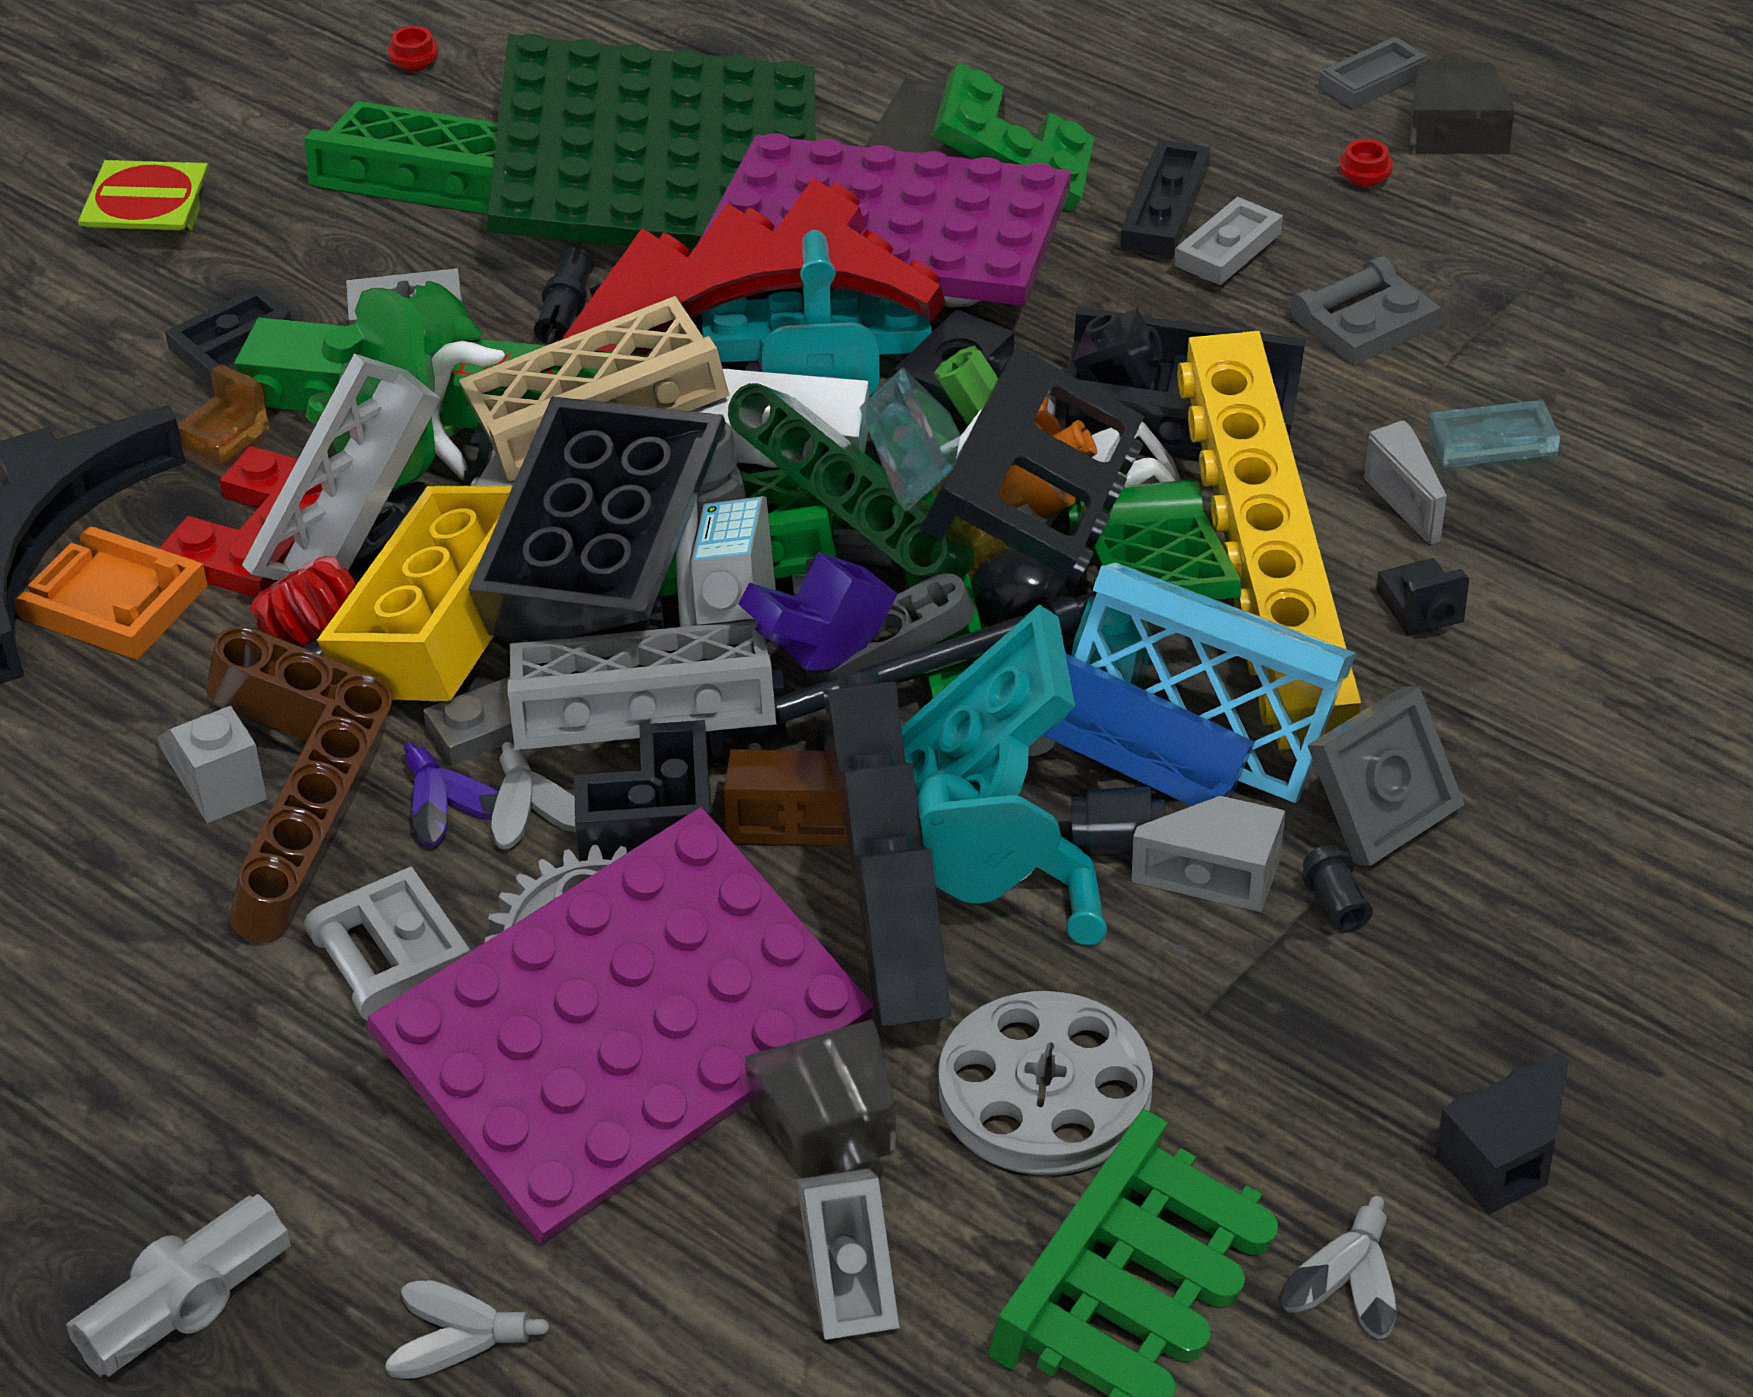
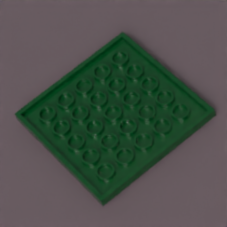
(631, 136)

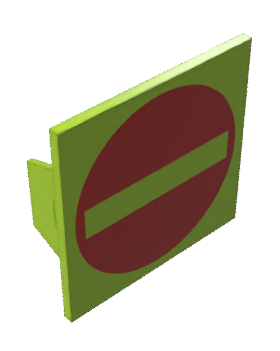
(145, 195)

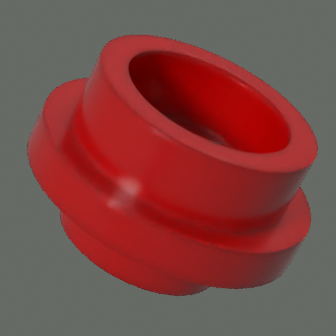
(412, 48)
(1366, 162)

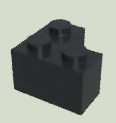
(638, 805)

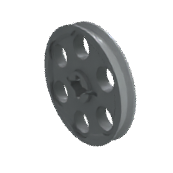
(1018, 1070)

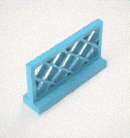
(1231, 631)

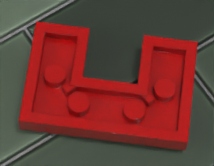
(253, 481)

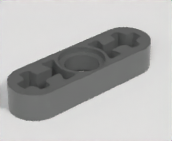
(933, 624)

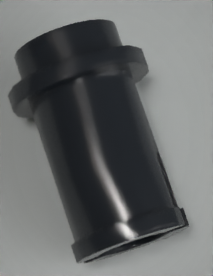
(1331, 877)

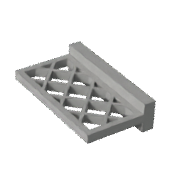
(614, 697)

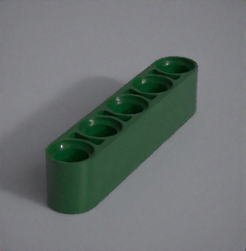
(825, 476)

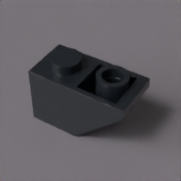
(1505, 1134)

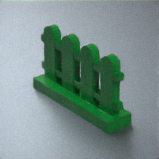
(1104, 1288)

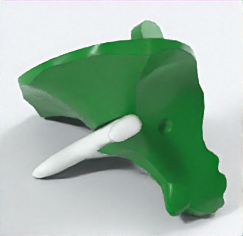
(419, 335)

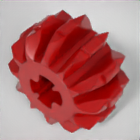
(303, 601)

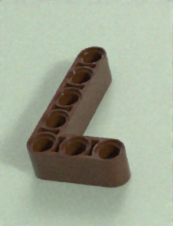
(343, 722)

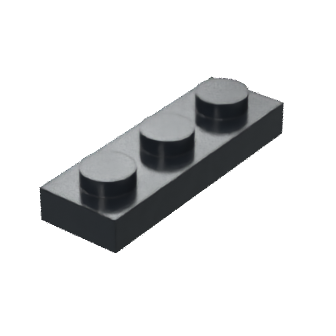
(1165, 198)

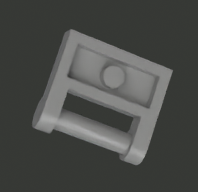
(405, 927)

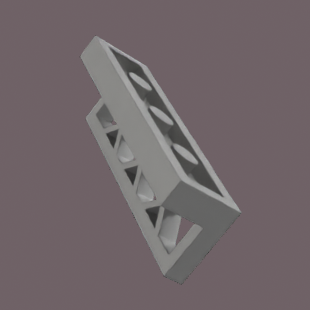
(352, 481)

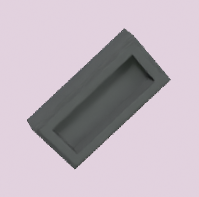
(1372, 72)

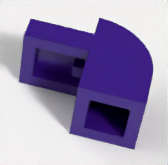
(829, 616)

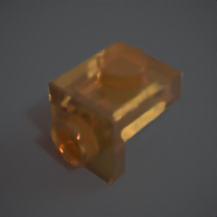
(228, 419)

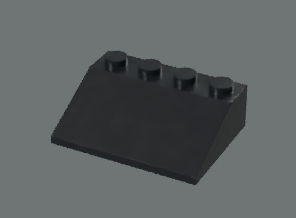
(592, 518)

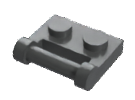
(1369, 325)

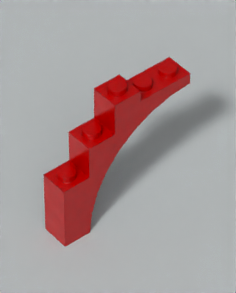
(746, 257)

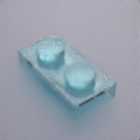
(1493, 433)

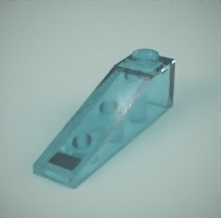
(911, 436)

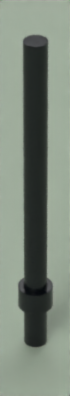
(931, 658)

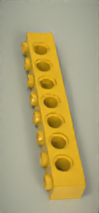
(1261, 508)

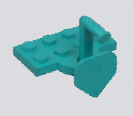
(818, 333)
(971, 767)

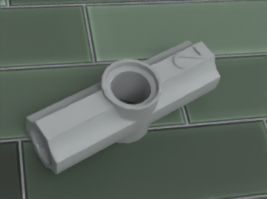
(178, 1285)

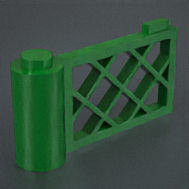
(1164, 530)

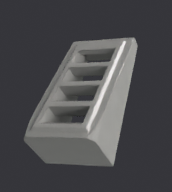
(1406, 479)

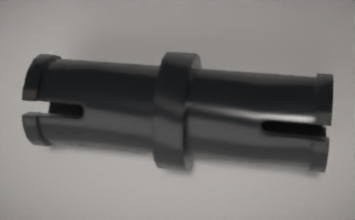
(564, 295)

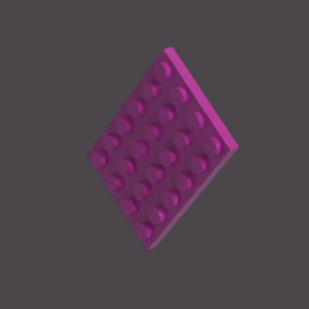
(963, 218)
(614, 1021)

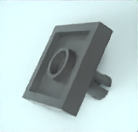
(1386, 775)

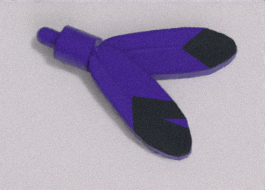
(439, 787)

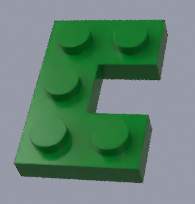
(971, 126)

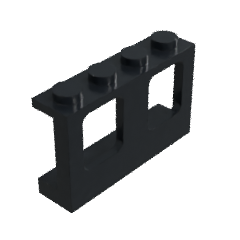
(1164, 409)
(1008, 437)

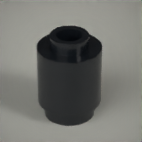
(1109, 818)

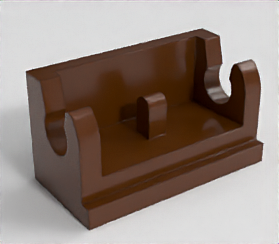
(782, 799)

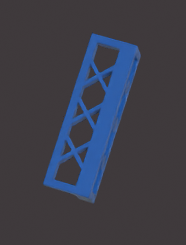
(1150, 737)

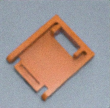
(116, 598)

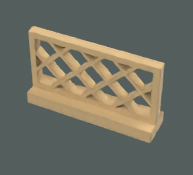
(676, 375)

